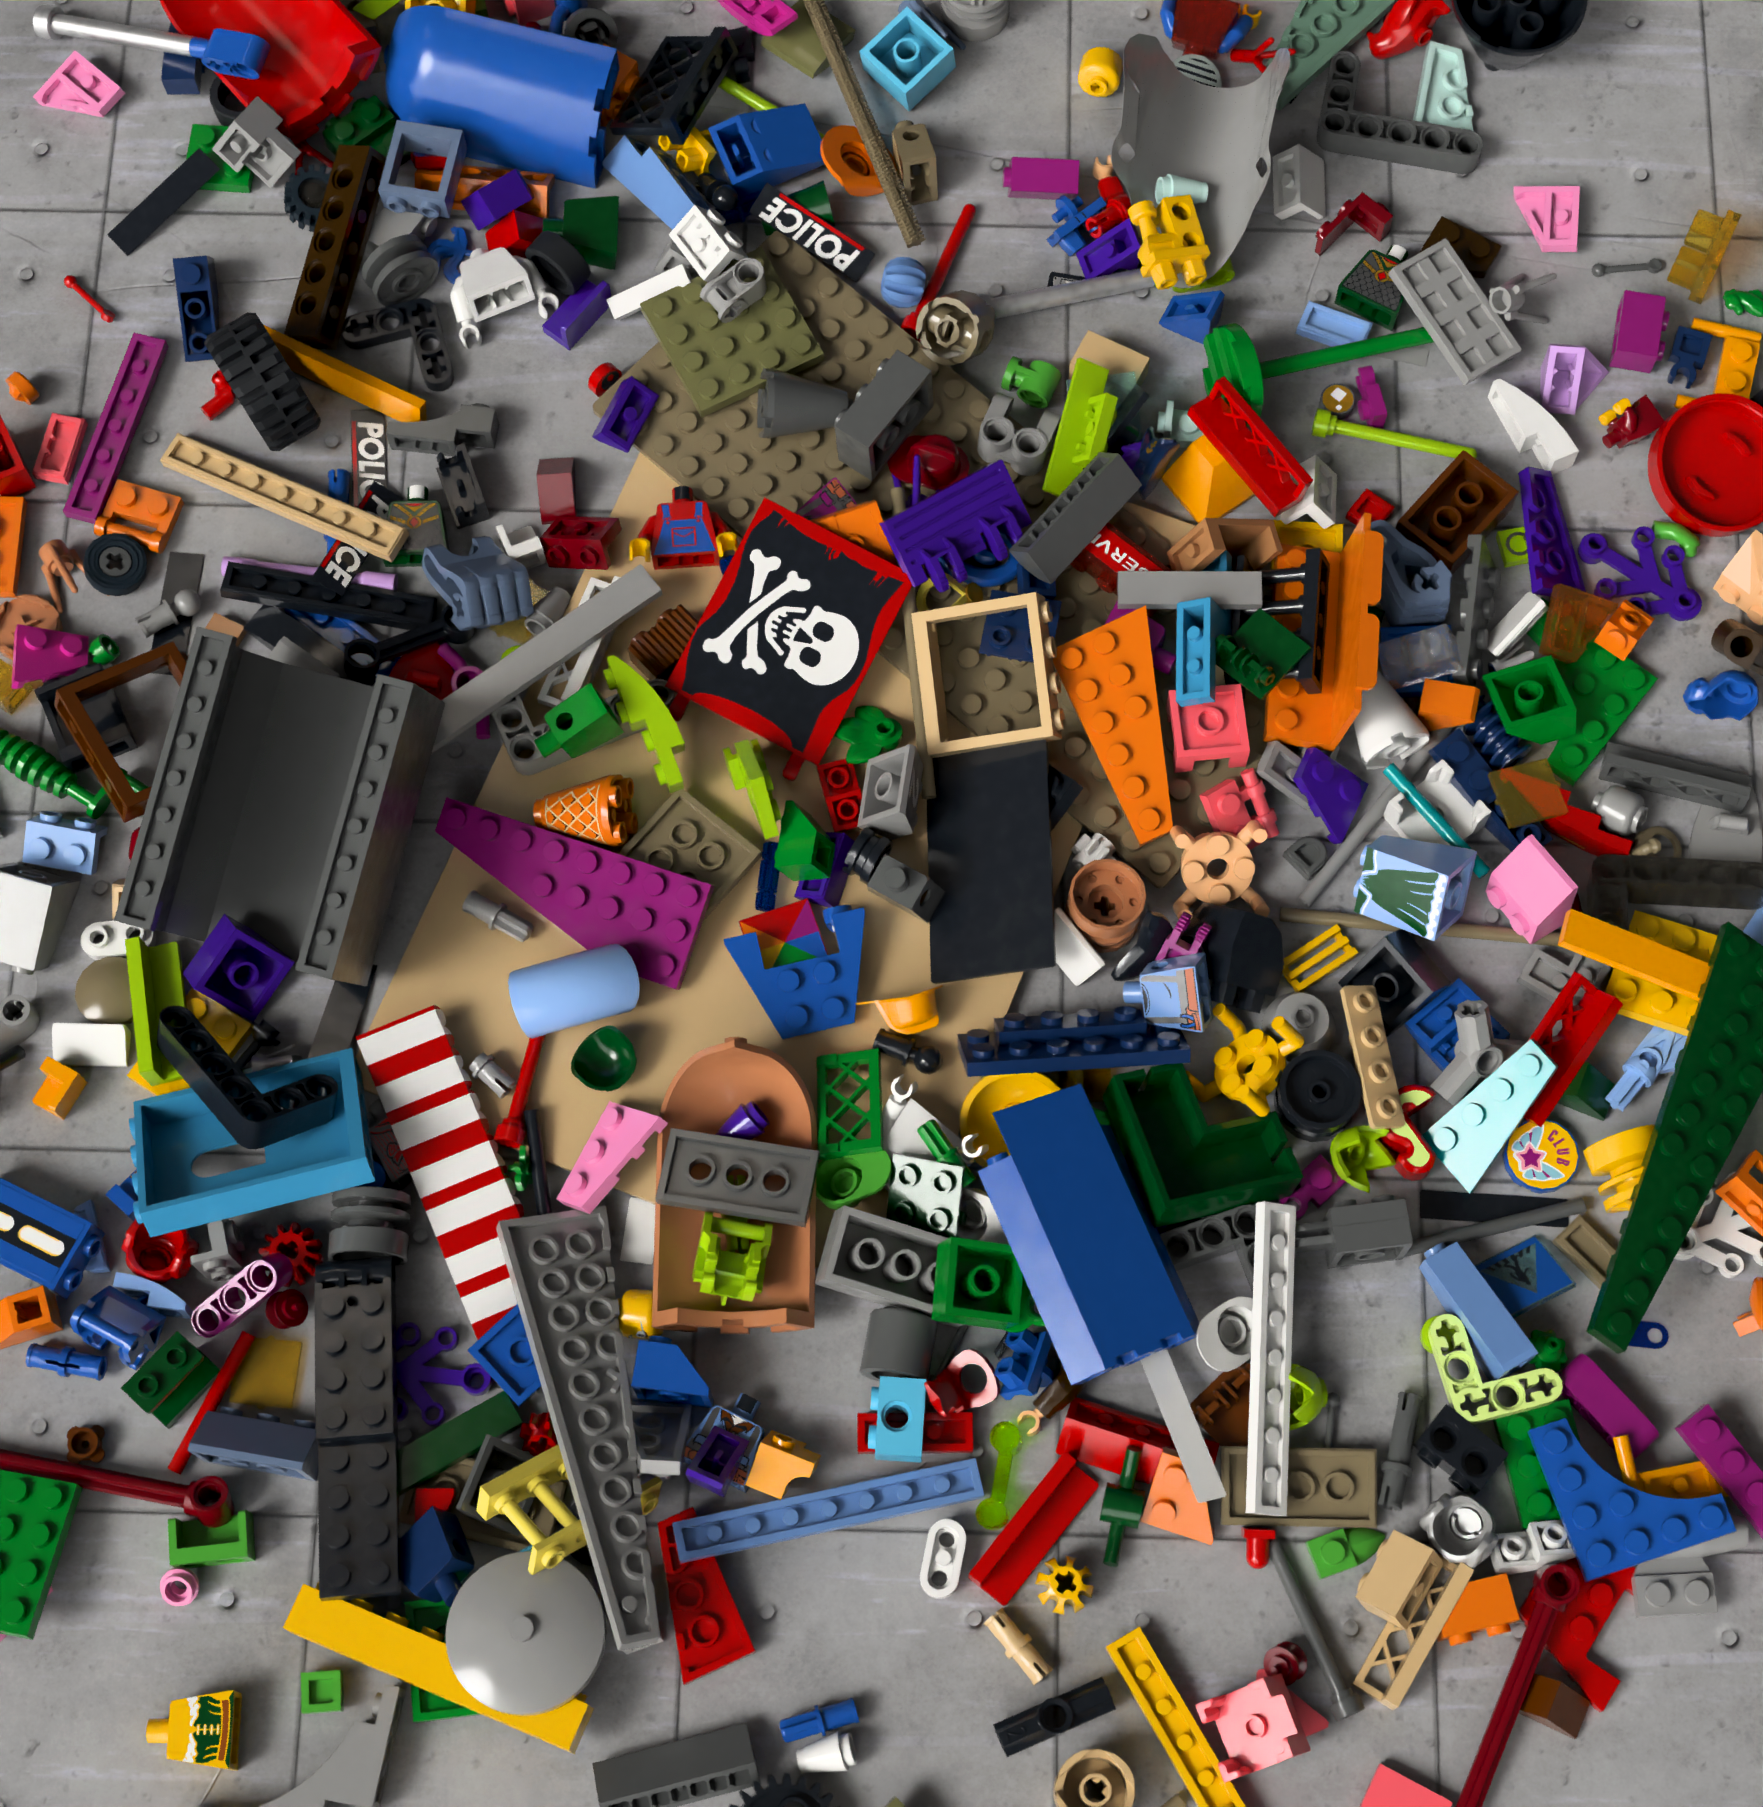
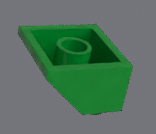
(1533, 701)

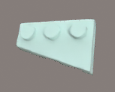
(1442, 88)

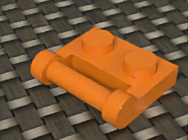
(143, 507)

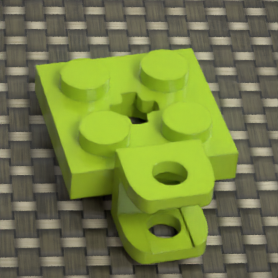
(749, 770)

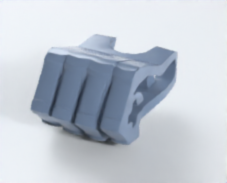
(479, 587)
(1429, 593)

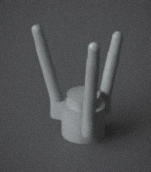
(1510, 297)

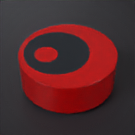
(603, 378)

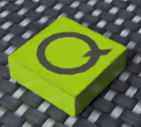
(1512, 546)

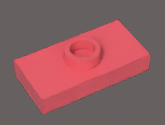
(59, 448)

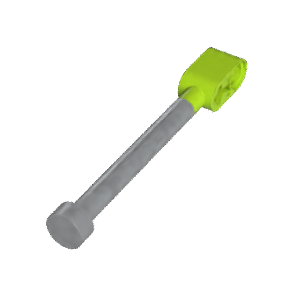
(1090, 289)

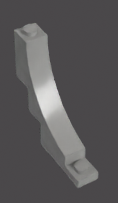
(359, 1764)

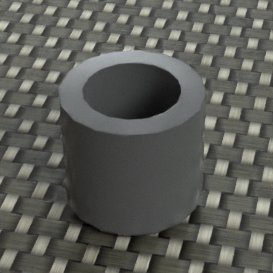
(898, 1344)

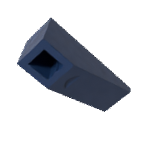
(197, 303)

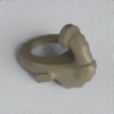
(1648, 846)

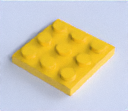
(1649, 1001)

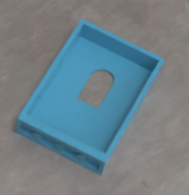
(179, 1128)

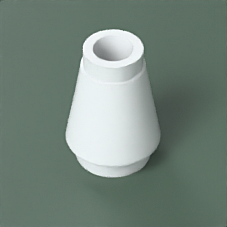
(828, 1754)

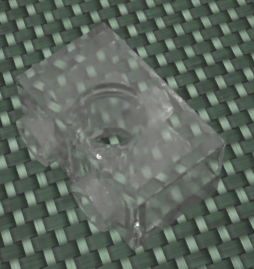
(1420, 656)

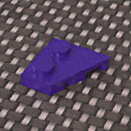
(1330, 791)

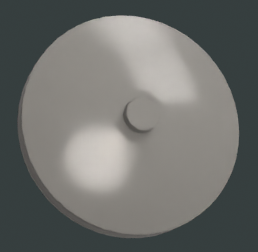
(523, 1637)

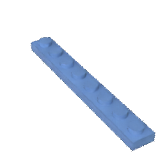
(827, 1510)

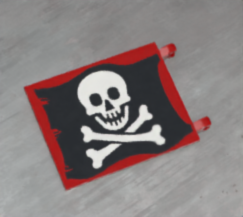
(789, 633)

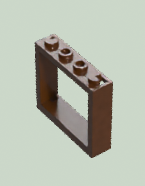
(69, 706)

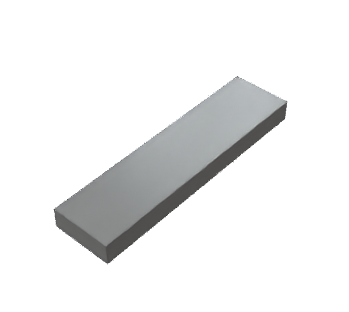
(1168, 588)

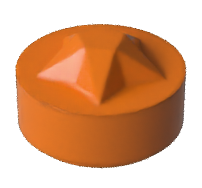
(21, 388)

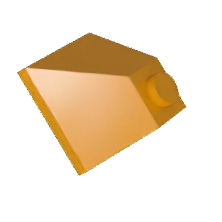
(1206, 482)

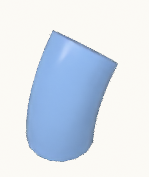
(574, 989)

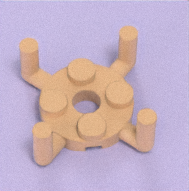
(1232, 882)

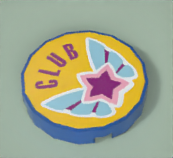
(1541, 1156)

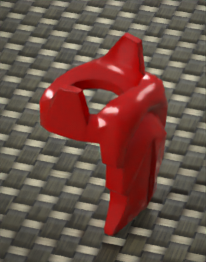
(948, 1392)

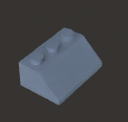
(257, 1443)

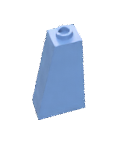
(1491, 1330)

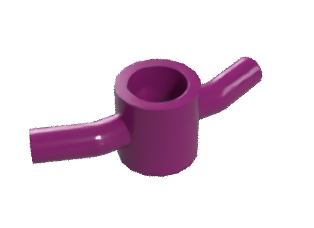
(462, 675)

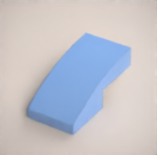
(159, 1297)

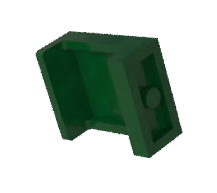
(172, 1380)

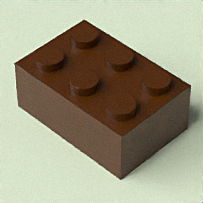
(1458, 503)

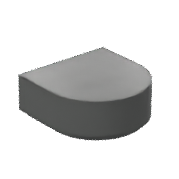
(1307, 856)

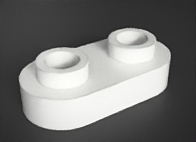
(114, 939)
(942, 1559)

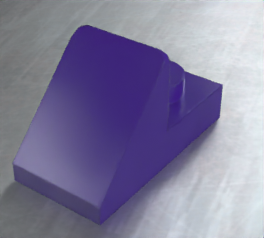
(1111, 251)

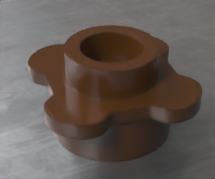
(76, 1438)

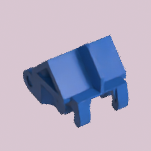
(122, 1321)

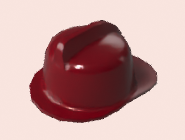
(940, 461)

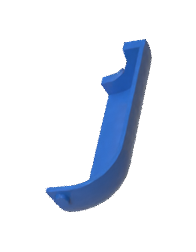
(511, 88)

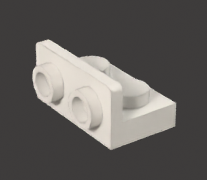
(707, 242)

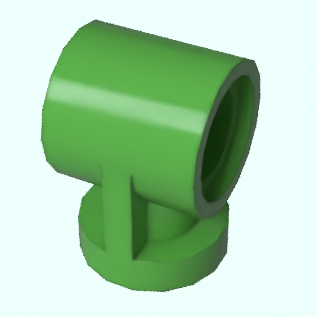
(1034, 383)

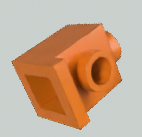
(1624, 630)

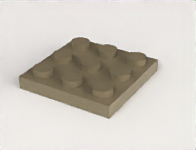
(695, 844)

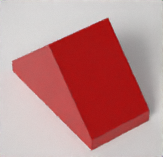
(514, 233)

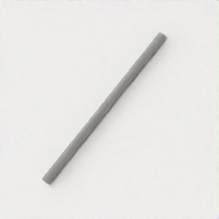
(1368, 822)

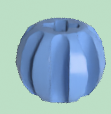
(903, 282)

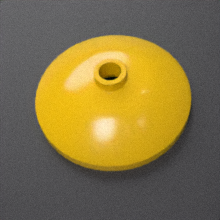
(994, 1094)

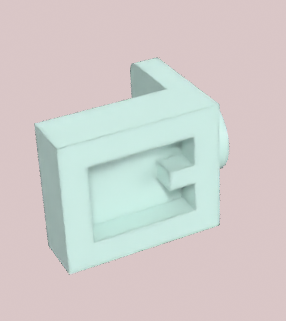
(1177, 425)

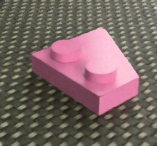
(79, 88)
(1551, 215)

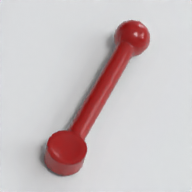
(71, 282)

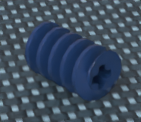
(1496, 743)

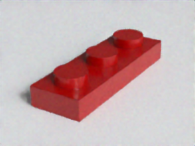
(940, 1433)

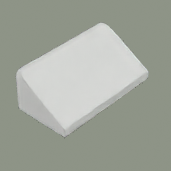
(1516, 624)
(1073, 950)
(91, 1044)

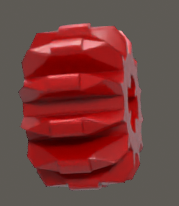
(298, 1242)

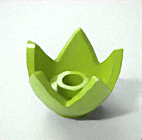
(1357, 1152)
(1307, 1396)

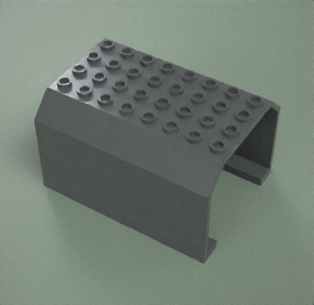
(281, 806)

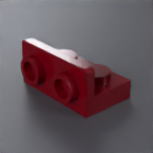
(580, 542)

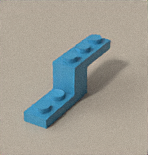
(1197, 628)

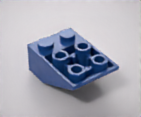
(767, 147)

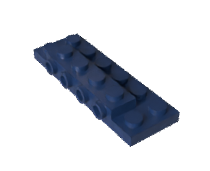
(1070, 1043)

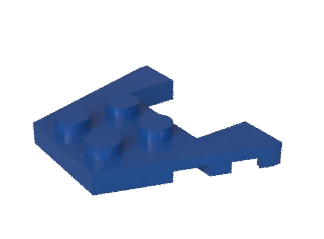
(811, 992)

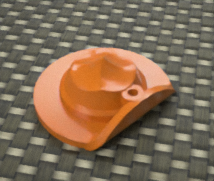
(849, 161)

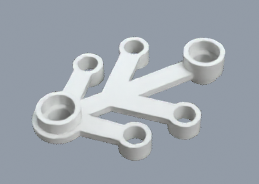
(1725, 1228)

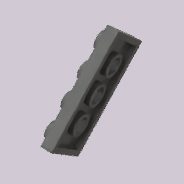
(747, 1200)

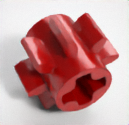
(538, 1434)

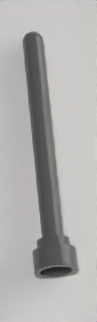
(1343, 1699)

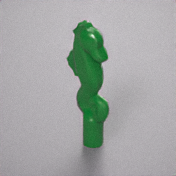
(1741, 300)

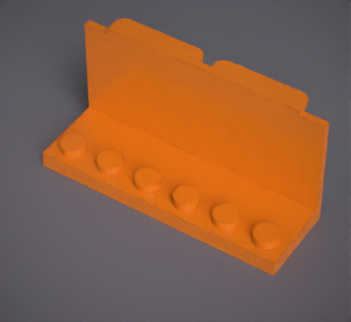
(1349, 644)

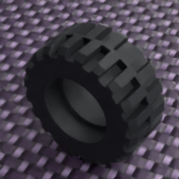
(262, 381)

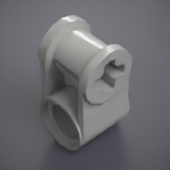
(729, 291)

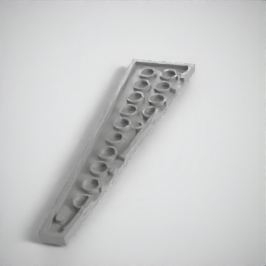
(573, 1330)

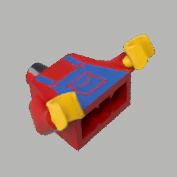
(683, 534)

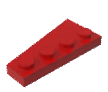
(702, 1608)

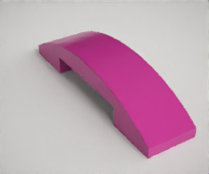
(761, 15)

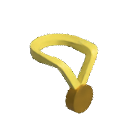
(970, 593)

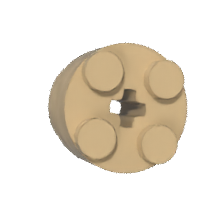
(1096, 1767)

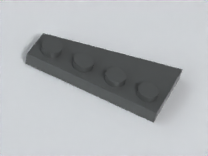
(1475, 610)

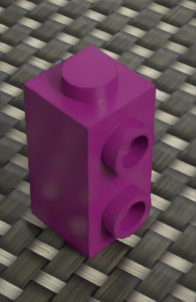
(1041, 178)

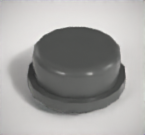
(592, 26)

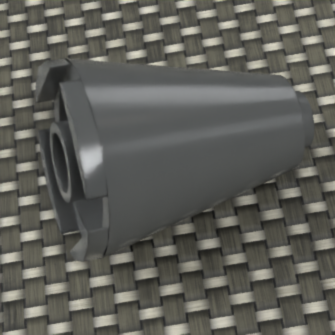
(797, 404)

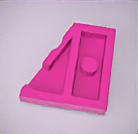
(46, 654)

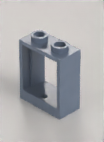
(424, 140)

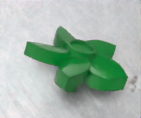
(523, 1170)

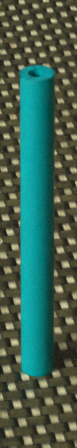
(1431, 815)

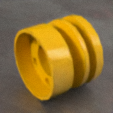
(1621, 1159)

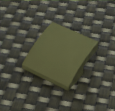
(800, 44)

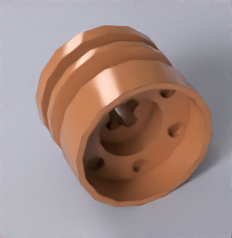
(1109, 887)

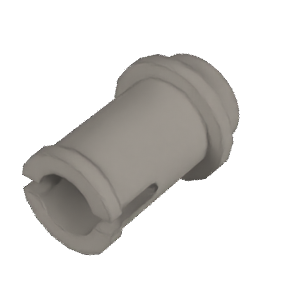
(490, 1073)

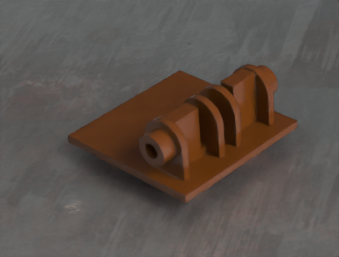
(1225, 1407)

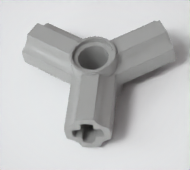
(1476, 1052)

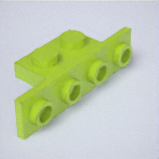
(1083, 426)

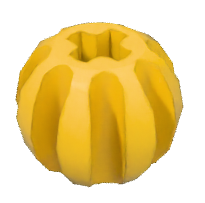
(1061, 1573)

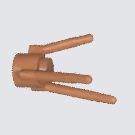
(59, 562)

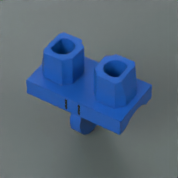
(1067, 234)
(1027, 1367)

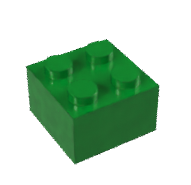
(977, 1284)

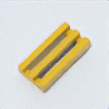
(1341, 942)

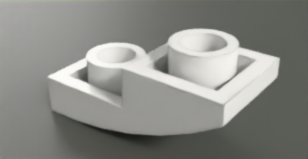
(1530, 1549)

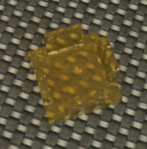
(1707, 234)

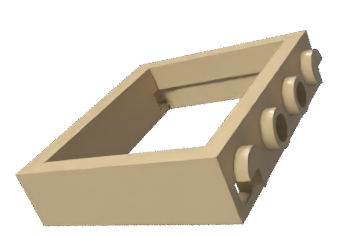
(931, 678)

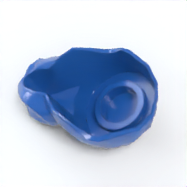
(1724, 696)

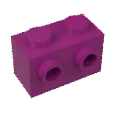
(1638, 331)

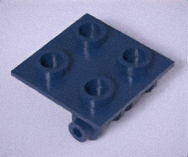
(1008, 632)

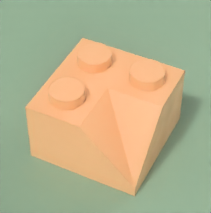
(1743, 579)

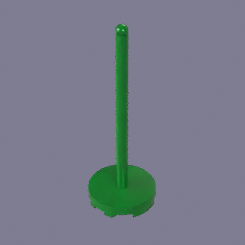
(1234, 356)

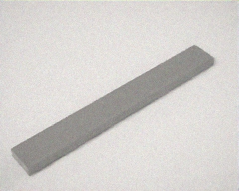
(545, 652)

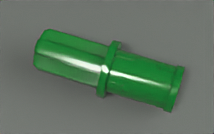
(942, 1148)

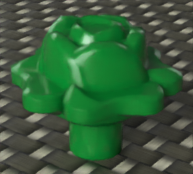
(1549, 1349)

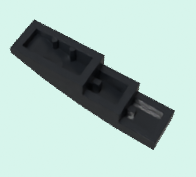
(272, 624)

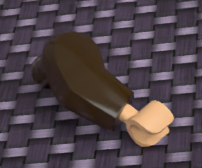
(1051, 1400)

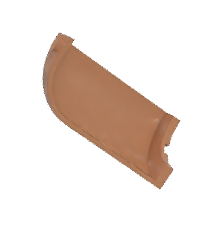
(701, 1101)

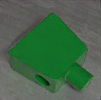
(579, 724)

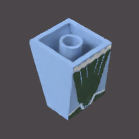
(1414, 884)

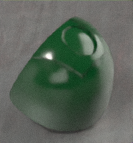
(604, 1060)

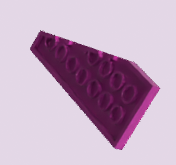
(587, 889)

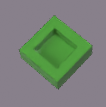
(322, 1692)

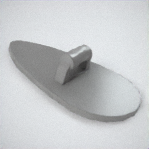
(1728, 834)

